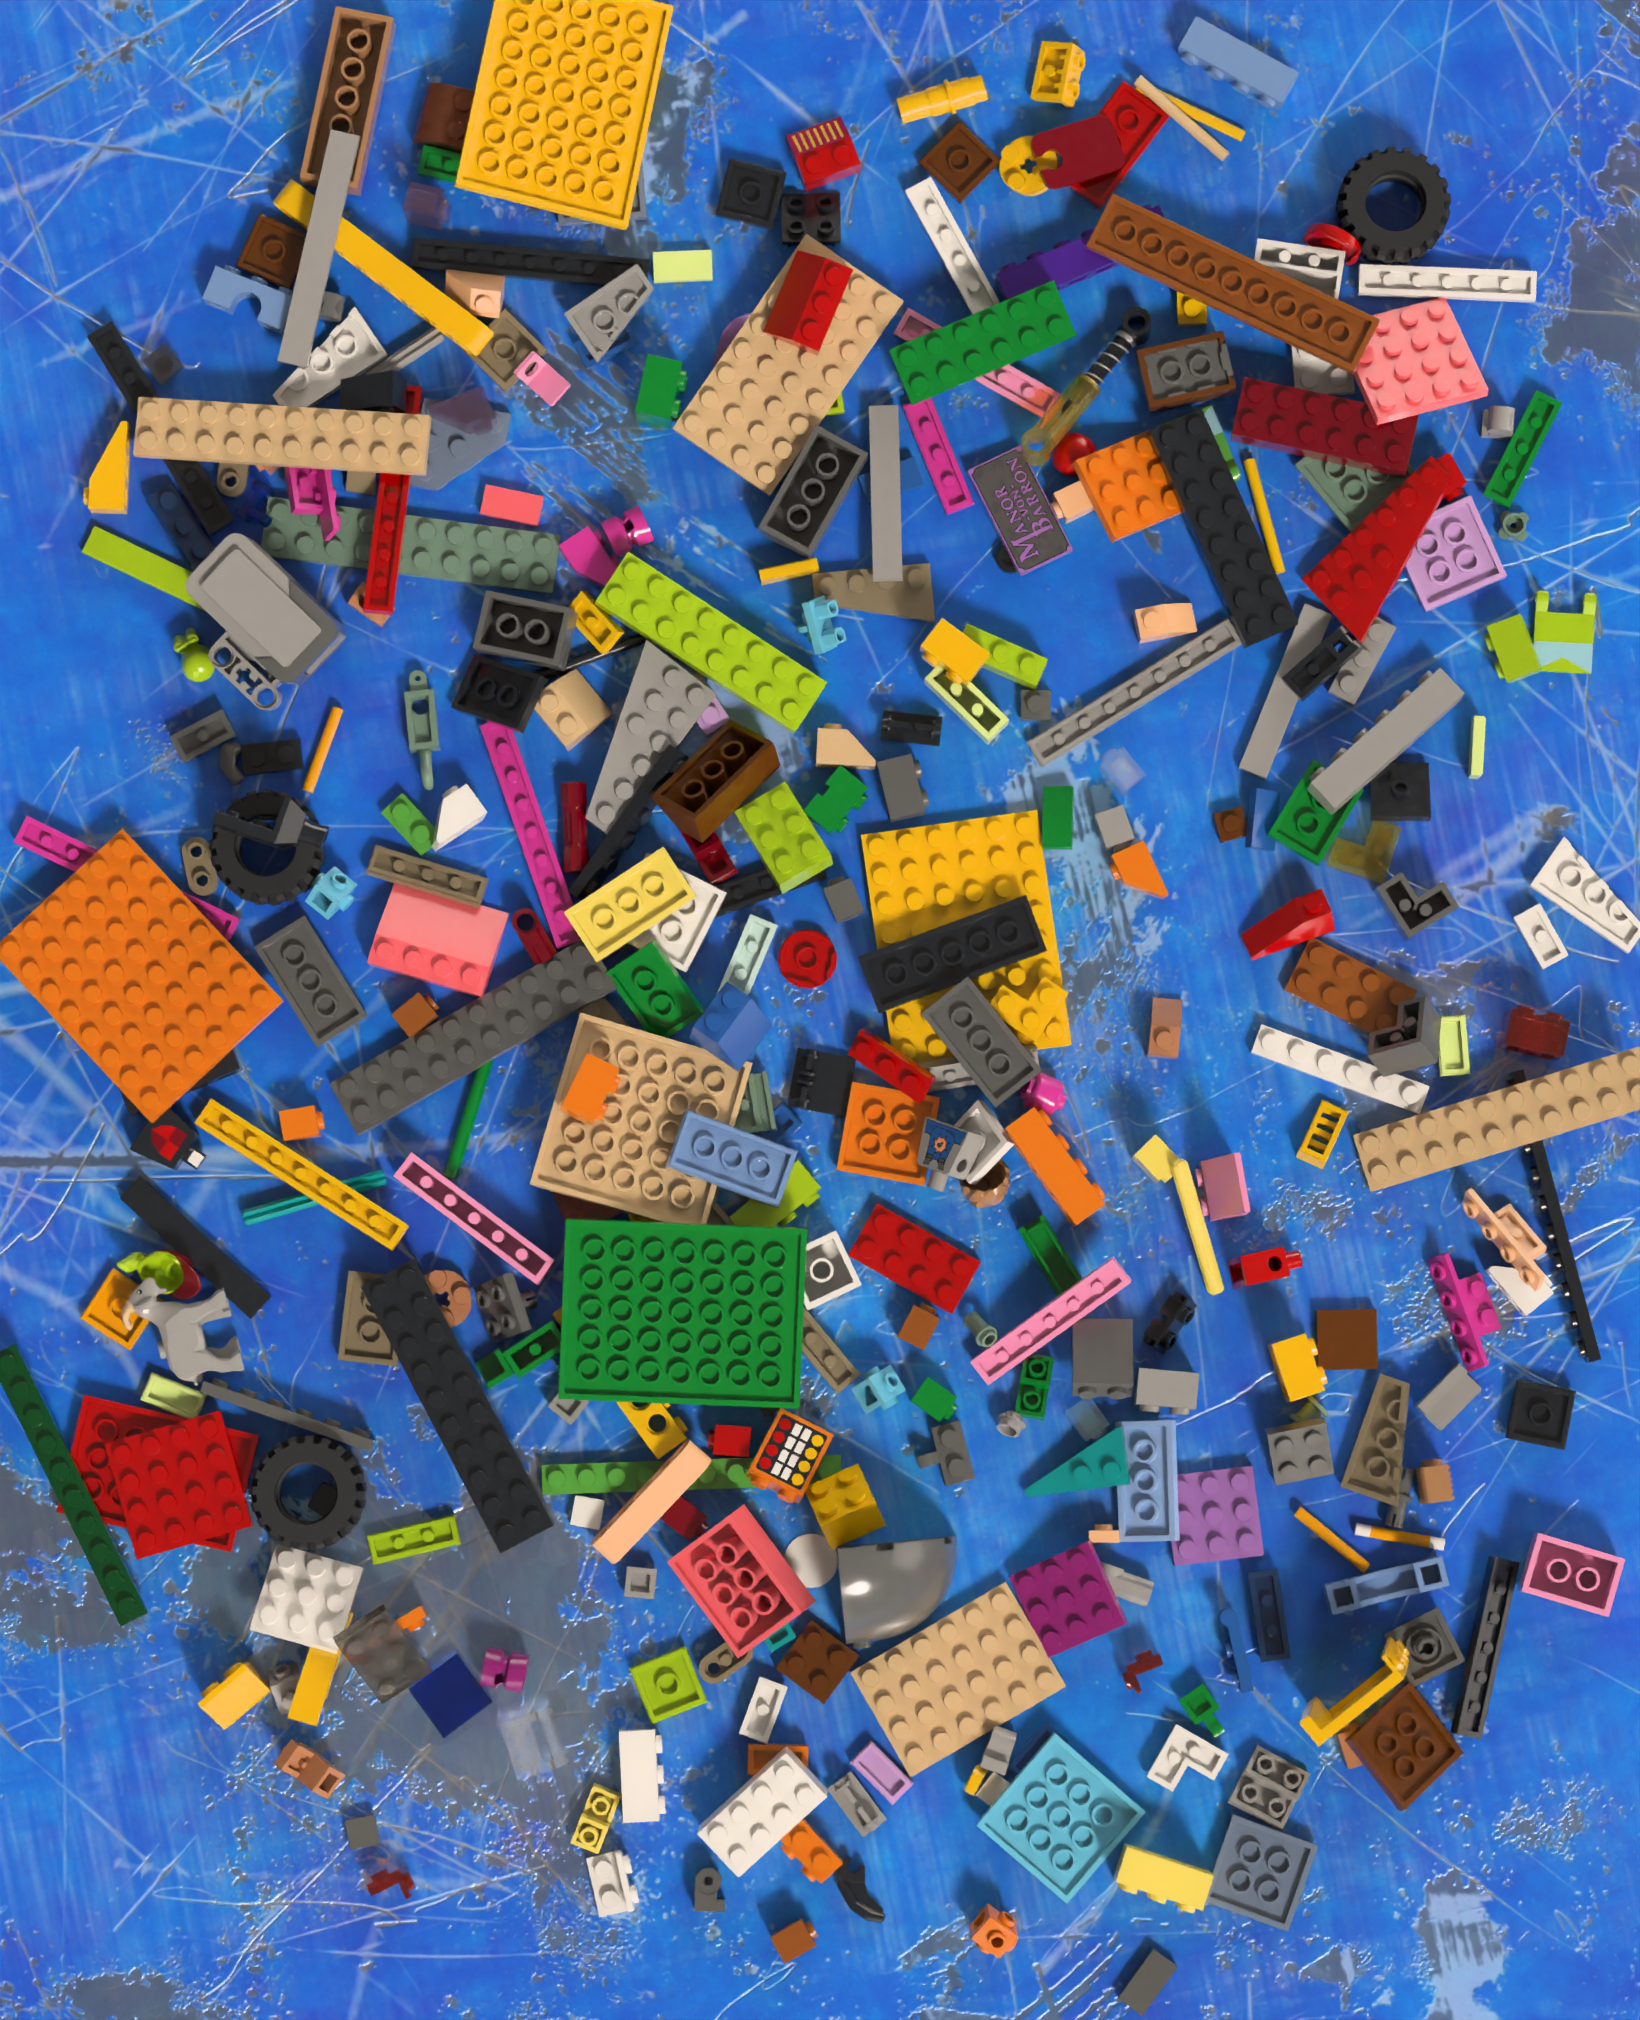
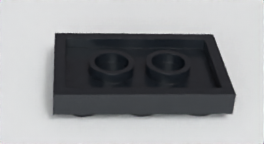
(498, 693)

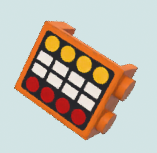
(789, 1456)

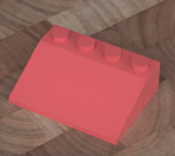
(438, 940)
(741, 1581)

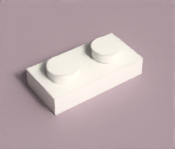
(1540, 936)
(763, 1709)

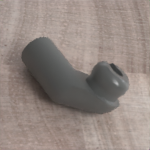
(227, 761)

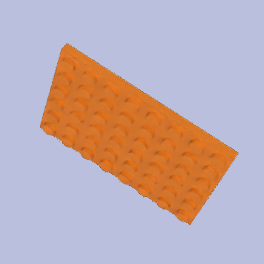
(137, 976)

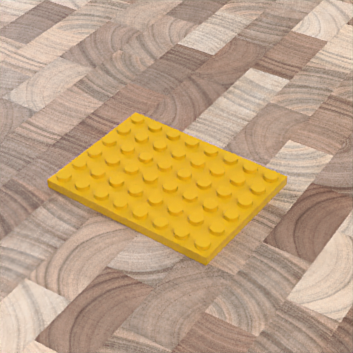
(565, 105)
(950, 872)

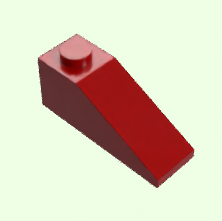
(1290, 925)

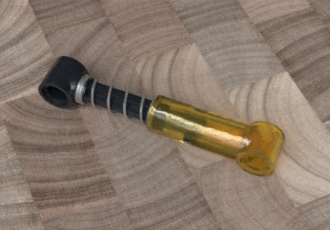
(1083, 389)

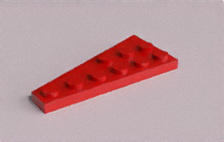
(1371, 558)

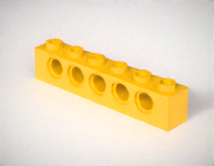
(658, 1442)

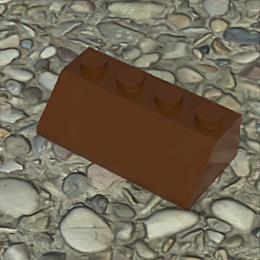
(717, 779)

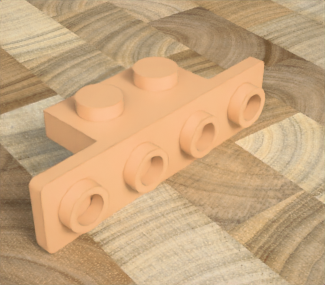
(1511, 1235)

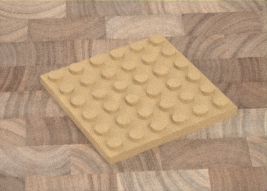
(626, 1153)

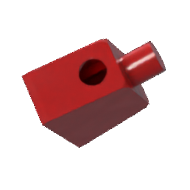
(1254, 1267)

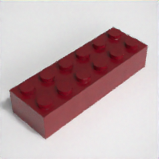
(1321, 428)

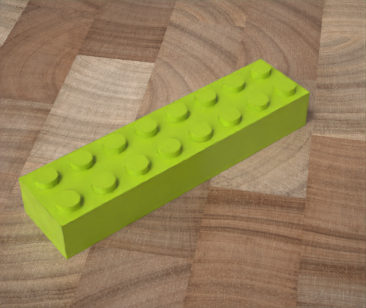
(710, 643)

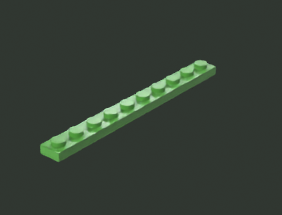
(633, 1475)

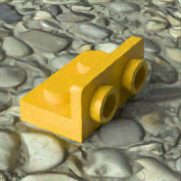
(1058, 73)

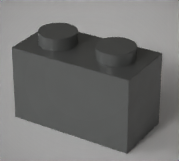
(901, 787)

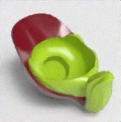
(168, 1269)

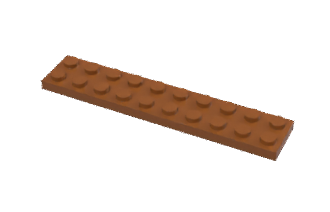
(1233, 284)

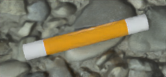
(1399, 1536)

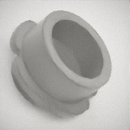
(1010, 1424)

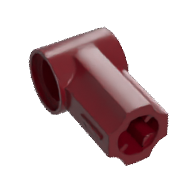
(534, 940)

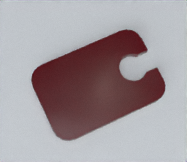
(1085, 149)

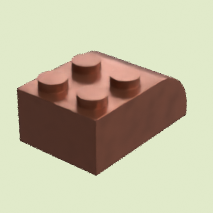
(443, 117)

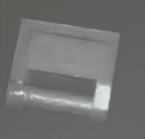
(524, 1748)

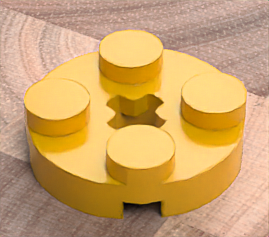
(1019, 179)

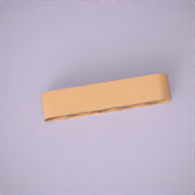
(651, 1501)

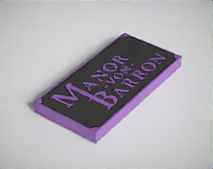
(1019, 511)

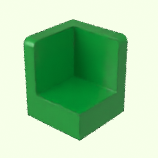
(494, 1369)

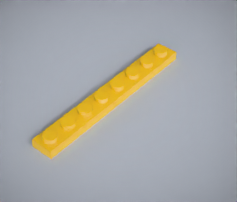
(301, 1174)

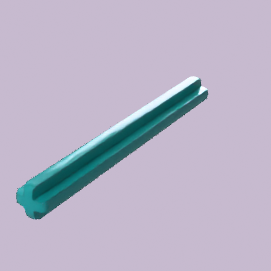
(300, 1201)

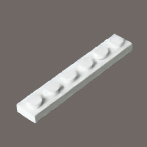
(951, 246)
(1447, 283)
(1339, 1069)

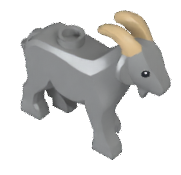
(182, 1332)

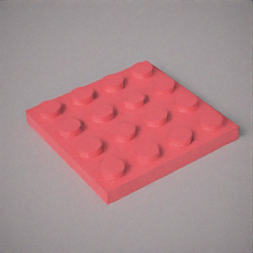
(1417, 363)

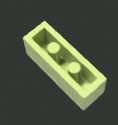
(968, 704)

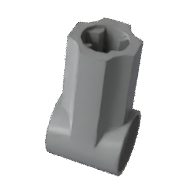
(1128, 1586)

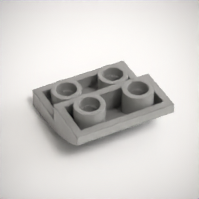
(1269, 1788)

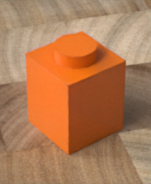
(301, 1123)

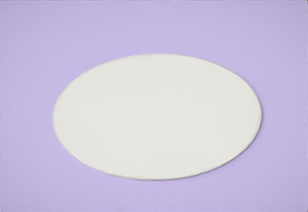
(812, 1559)

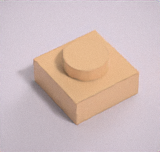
(1103, 1534)

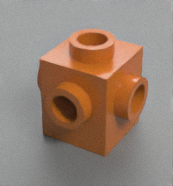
(994, 1931)

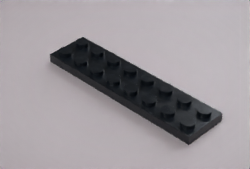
(1222, 528)

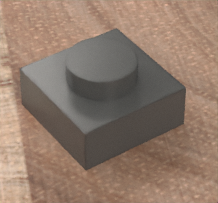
(1035, 705)

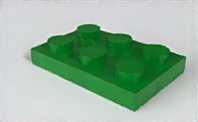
(1305, 823)
(655, 991)

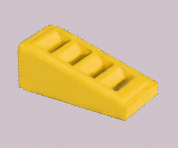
(1311, 1156)

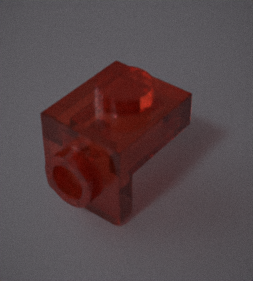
(1144, 1662)
(384, 1880)

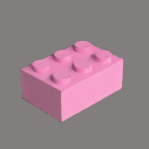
(1571, 1574)

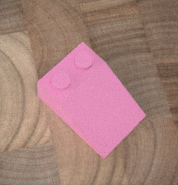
(1223, 1187)

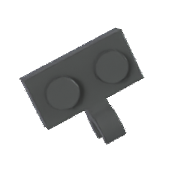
(950, 1453)

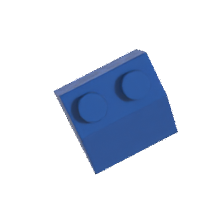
(731, 1027)

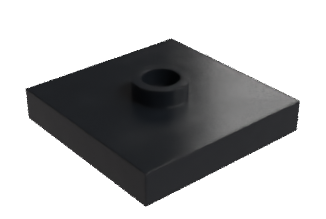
(751, 194)
(1401, 793)
(1540, 1414)

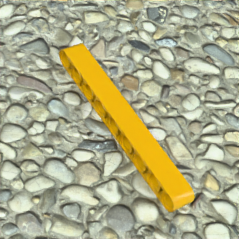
(392, 274)

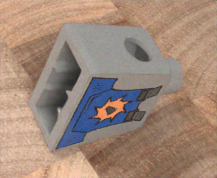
(947, 1151)

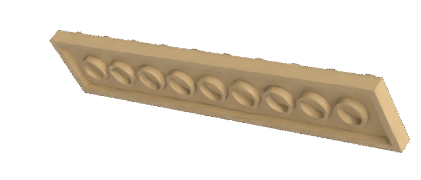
(282, 436)
(1501, 1120)

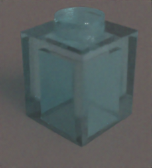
(1087, 1420)

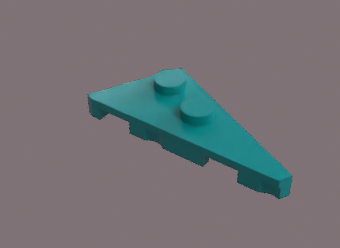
(1095, 1467)

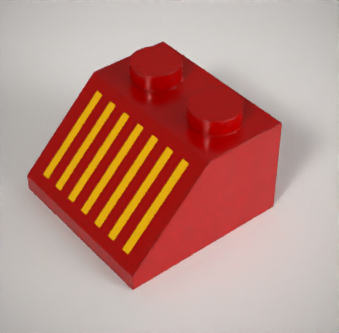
(823, 153)

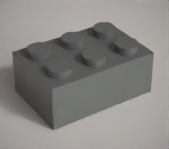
(525, 630)

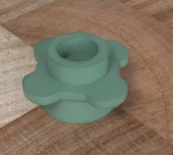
(1507, 519)

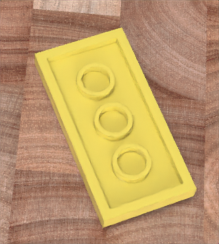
(630, 904)

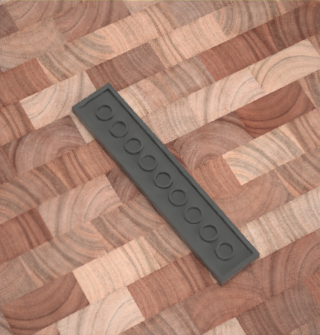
(471, 1037)

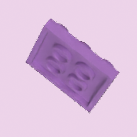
(1217, 1516)

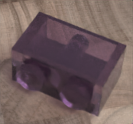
(426, 206)

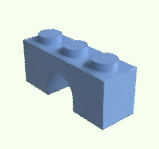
(228, 288)

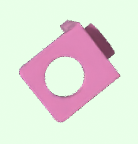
(542, 379)

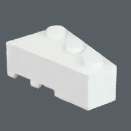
(1308, 264)

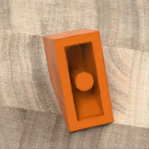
(1137, 870)

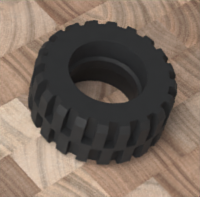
(1401, 168)
(253, 886)
(267, 1486)

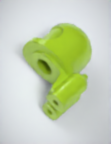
(194, 656)

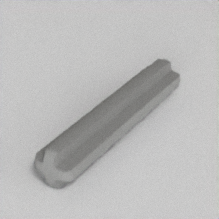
(409, 352)

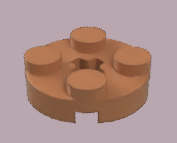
(459, 1294)

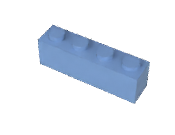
(1237, 63)

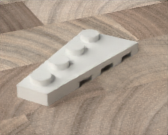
(343, 355)

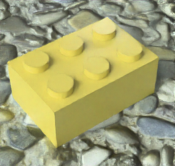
(1162, 1878)

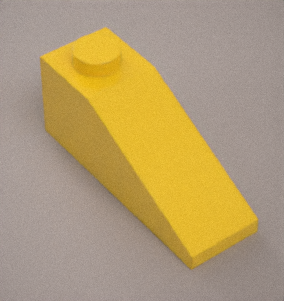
(110, 478)

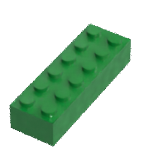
(982, 343)

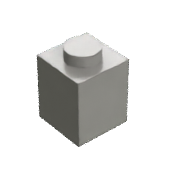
(1114, 829)

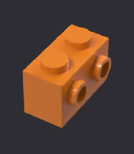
(589, 1090)
(811, 1851)

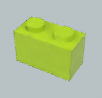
(1513, 648)

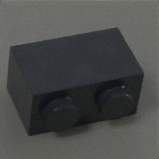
(374, 392)

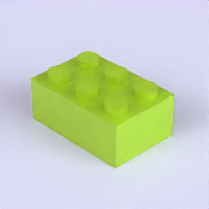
(783, 837)

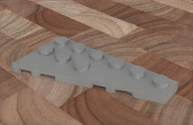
(656, 713)

